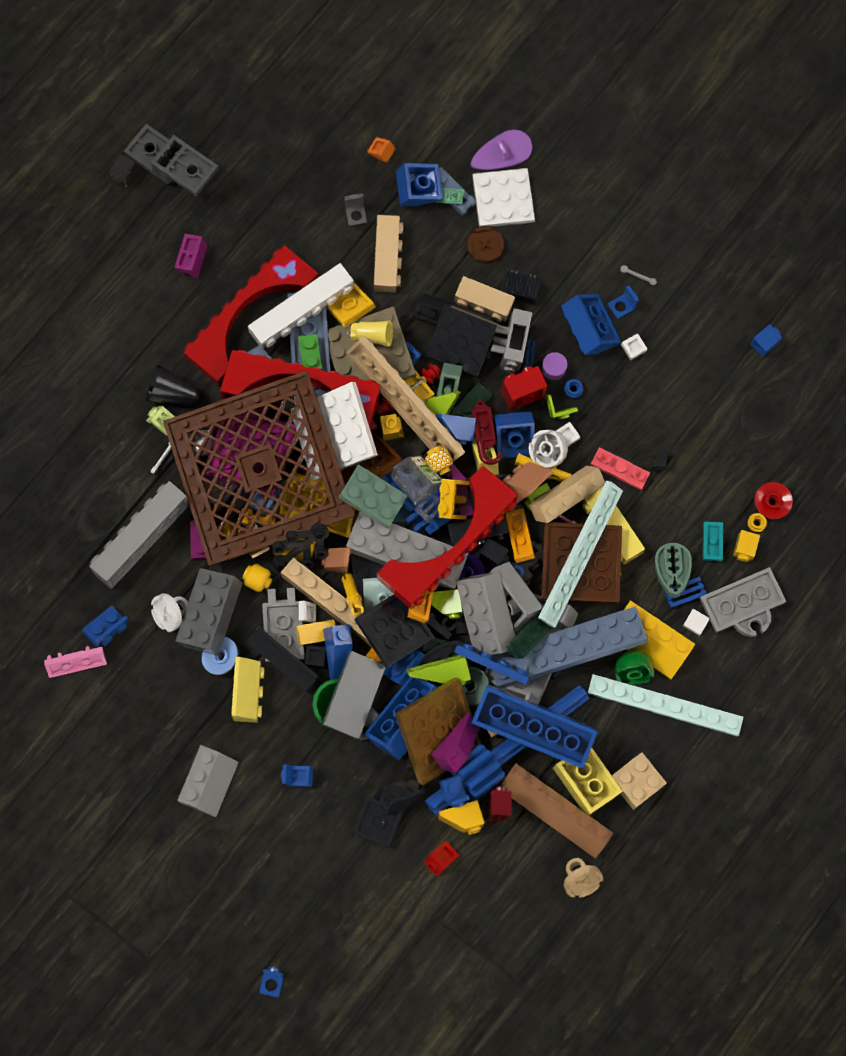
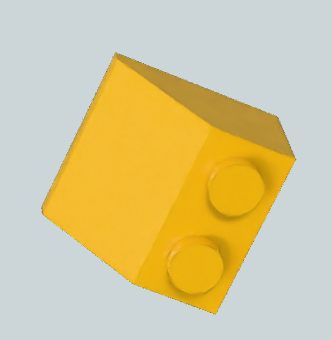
(464, 818)

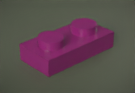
(197, 550)

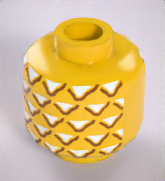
(439, 460)

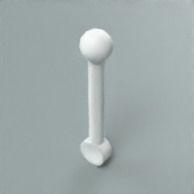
(155, 468)

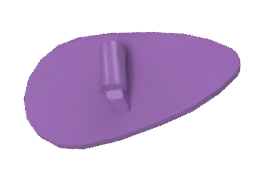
(503, 151)

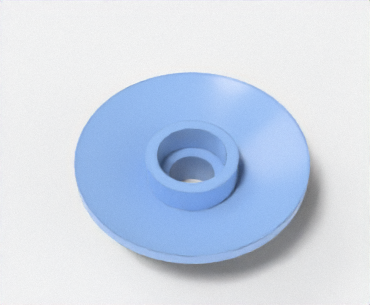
(215, 665)

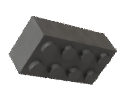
(209, 611)

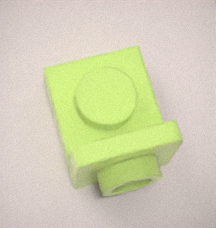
(157, 416)

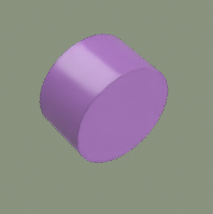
(554, 366)

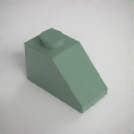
(449, 379)

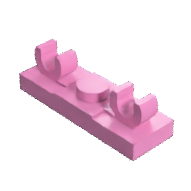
(75, 661)

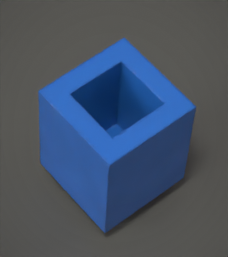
(766, 340)

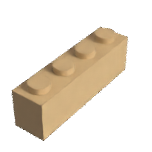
(387, 253)
(567, 494)

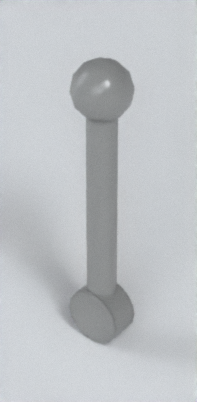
(624, 269)

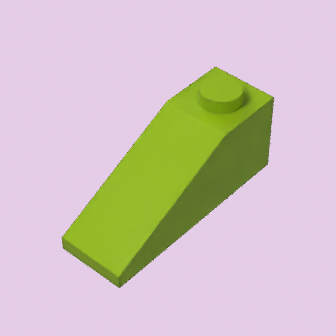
(442, 670)

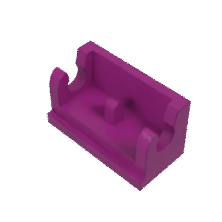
(191, 255)

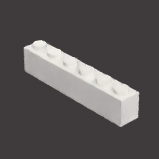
(301, 306)

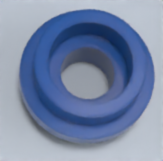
(573, 383)

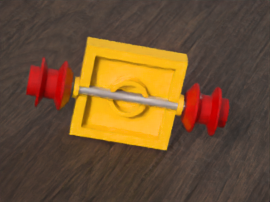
(418, 386)

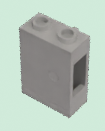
(515, 342)

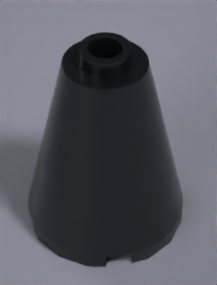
(170, 389)

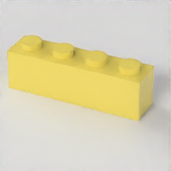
(631, 545)

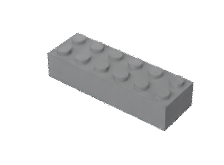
(139, 534)
(399, 544)

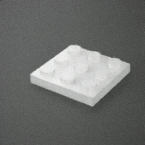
(503, 198)

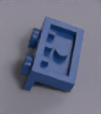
(105, 626)
(398, 673)

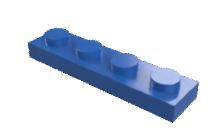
(486, 660)

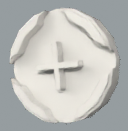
(167, 612)

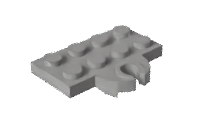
(744, 603)

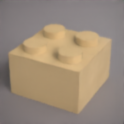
(638, 780)

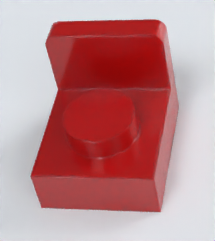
(441, 858)

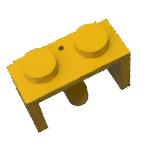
(449, 498)

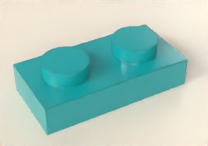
(712, 541)

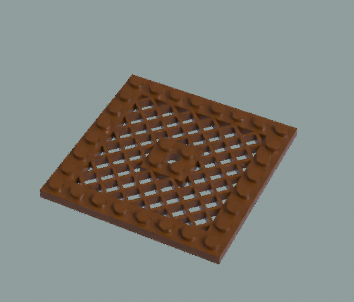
(228, 409)

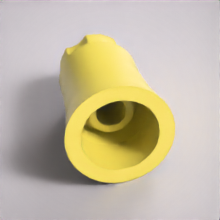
(377, 332)

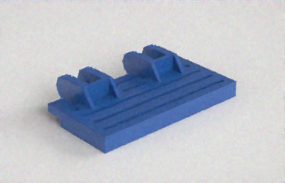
(434, 525)

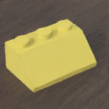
(247, 690)
(589, 786)

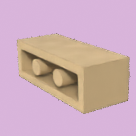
(484, 299)

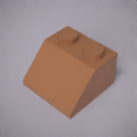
(526, 479)

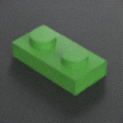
(310, 351)

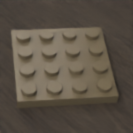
(396, 355)

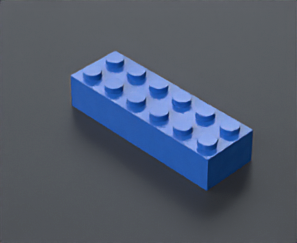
(535, 726)

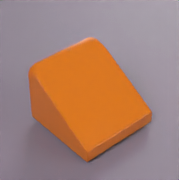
(381, 149)

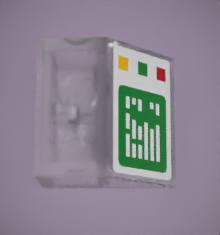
(416, 478)

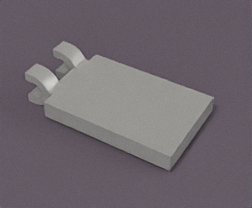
(281, 619)

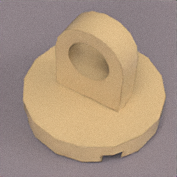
(582, 880)

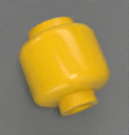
(257, 577)

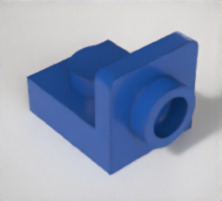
(454, 791)

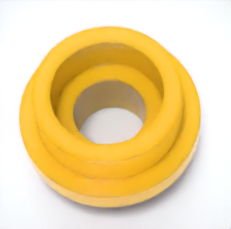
(757, 516)

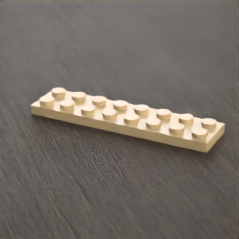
(402, 397)

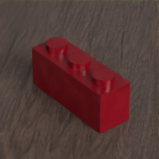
(499, 804)

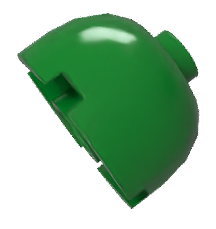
(634, 667)

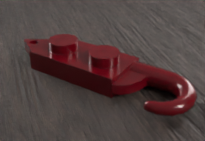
(485, 432)

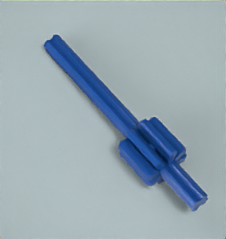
(483, 766)

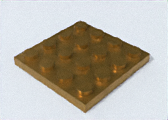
(428, 724)

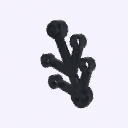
(317, 533)

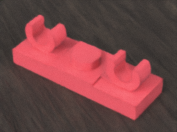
(620, 468)

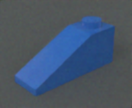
(338, 644)

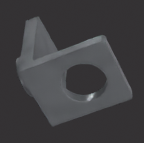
(355, 203)

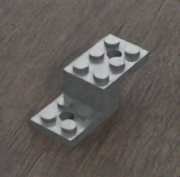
(171, 159)

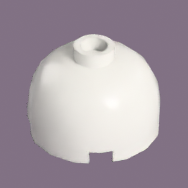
(548, 448)

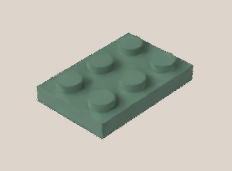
(373, 496)

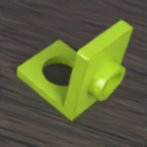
(562, 413)

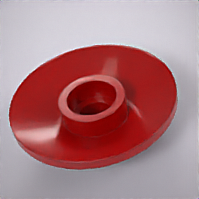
(776, 492)

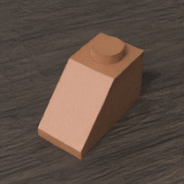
(337, 560)

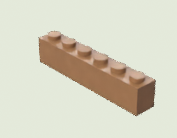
(556, 811)

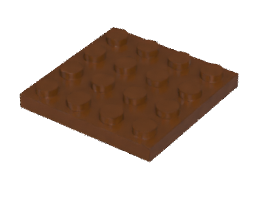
(602, 573)

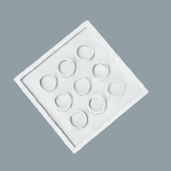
(345, 425)

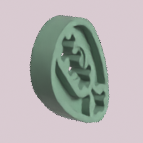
(682, 568)

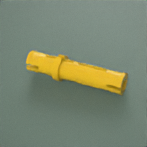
(557, 474)
(353, 598)

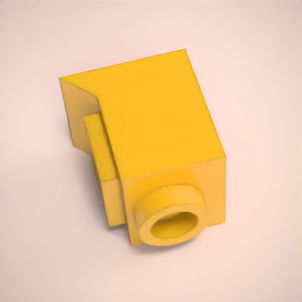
(391, 427)

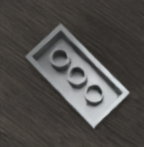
(486, 612)

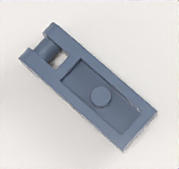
(448, 182)

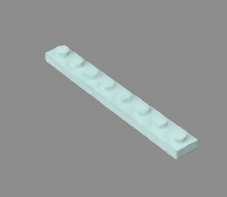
(580, 554)
(665, 705)

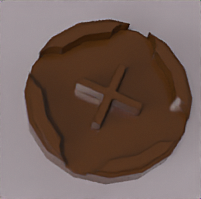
(485, 245)

